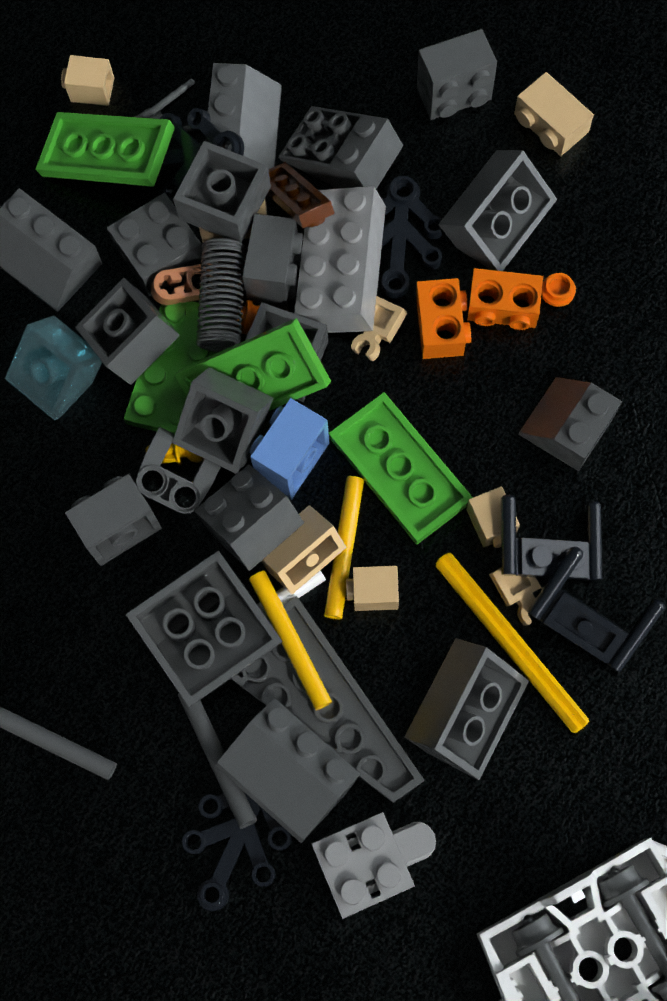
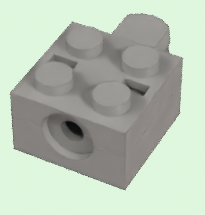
(372, 861)

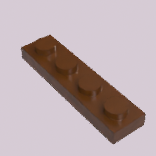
(298, 196)

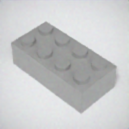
(343, 262)

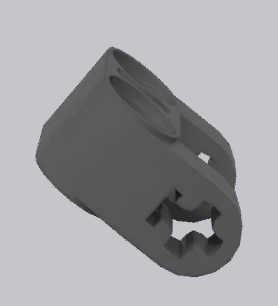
(171, 482)

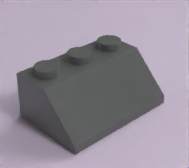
(248, 105)
(499, 209)
(44, 251)
(467, 707)
(287, 770)

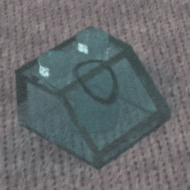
(52, 366)

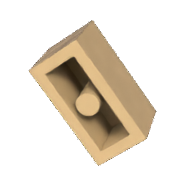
(553, 114)
(304, 551)

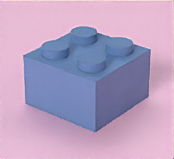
(290, 446)

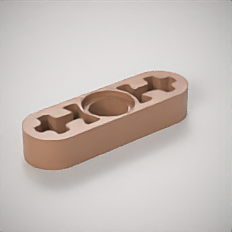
(174, 278)

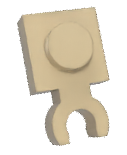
(386, 324)
(516, 590)

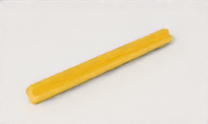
(512, 643)

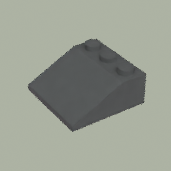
(204, 628)

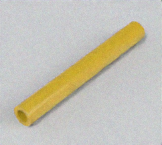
(342, 562)
(291, 642)

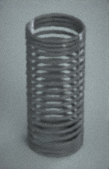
(220, 334)

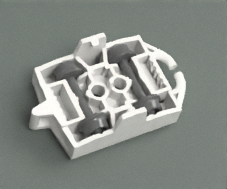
(531, 954)

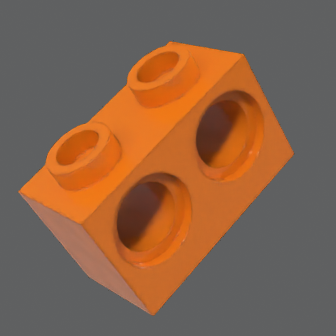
(505, 289)
(438, 318)

